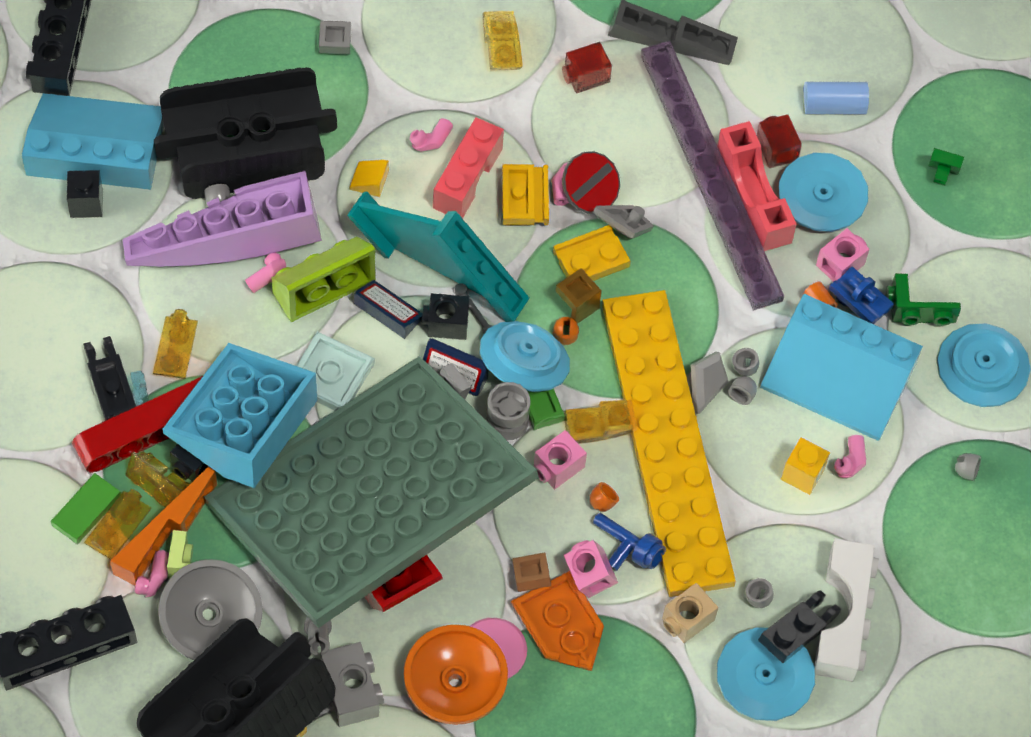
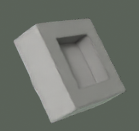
(335, 37)
(455, 380)

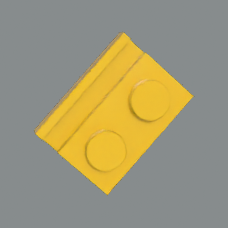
(525, 194)
(595, 252)

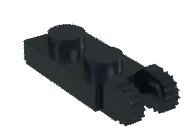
(109, 380)
(798, 628)

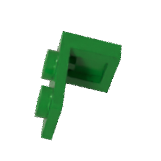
(918, 312)

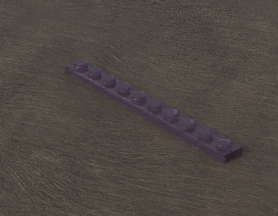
(712, 176)

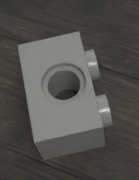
(359, 703)

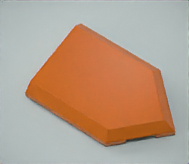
(561, 622)

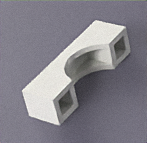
(850, 572)

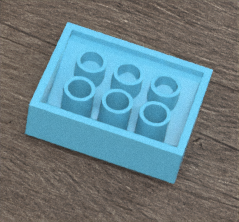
(93, 135)
(841, 367)
(243, 413)

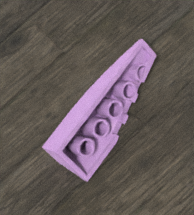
(247, 225)

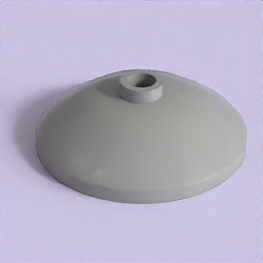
(202, 587)

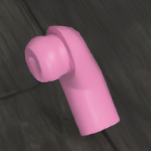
(428, 141)
(854, 460)
(158, 575)

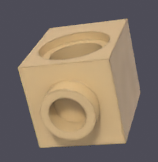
(691, 600)

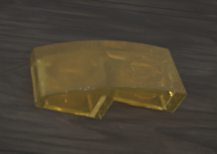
(502, 40)
(601, 423)

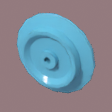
(824, 191)
(524, 355)
(983, 365)
(759, 697)

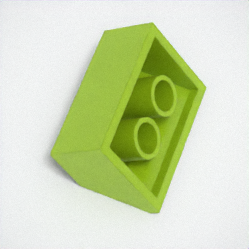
(324, 277)

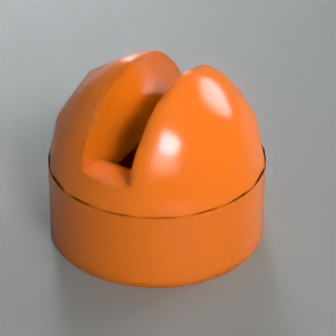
(573, 330)
(603, 497)

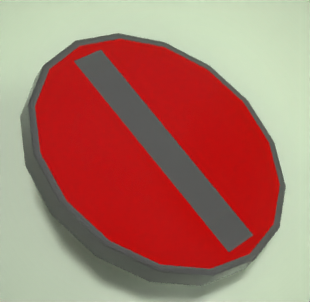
(590, 181)

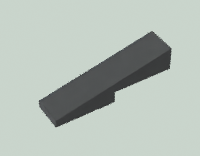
(686, 35)

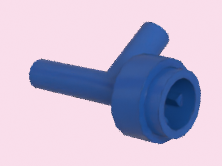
(646, 550)

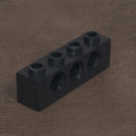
(57, 75)
(82, 647)

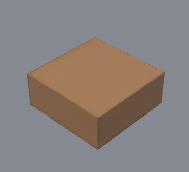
(531, 572)

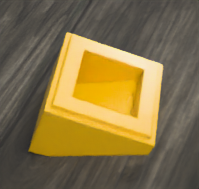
(370, 177)

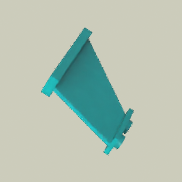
(443, 246)

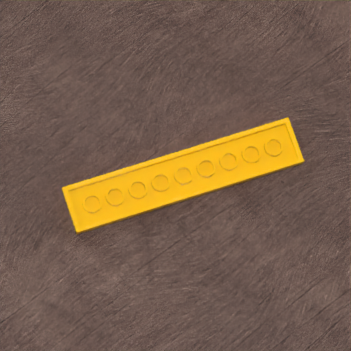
(668, 443)

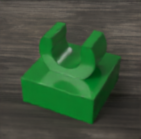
(945, 163)

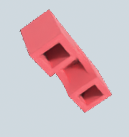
(473, 156)

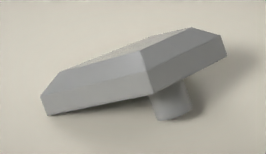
(625, 219)
(707, 380)

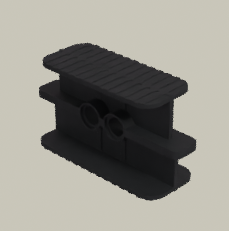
(205, 113)
(242, 690)

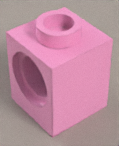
(833, 263)
(563, 448)
(599, 577)

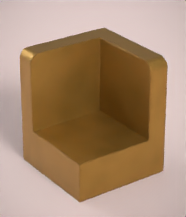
(580, 294)

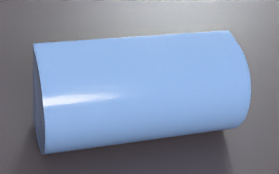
(836, 97)

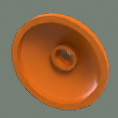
(455, 654)

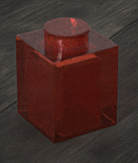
(587, 67)
(778, 140)

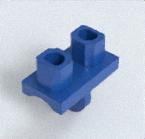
(861, 296)

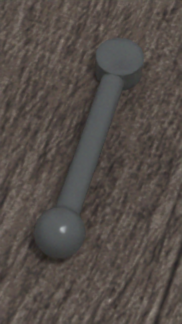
(461, 290)

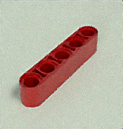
(130, 430)

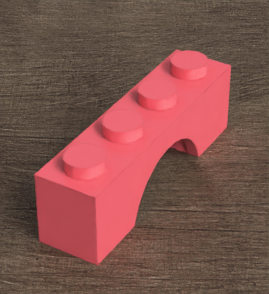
(744, 161)

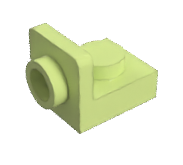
(180, 552)

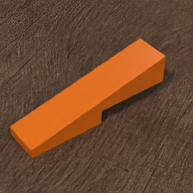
(178, 515)

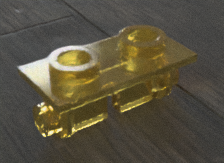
(175, 345)
(148, 473)
(118, 524)

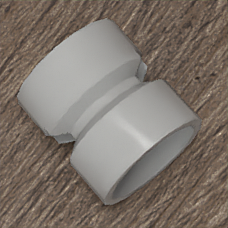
(509, 410)

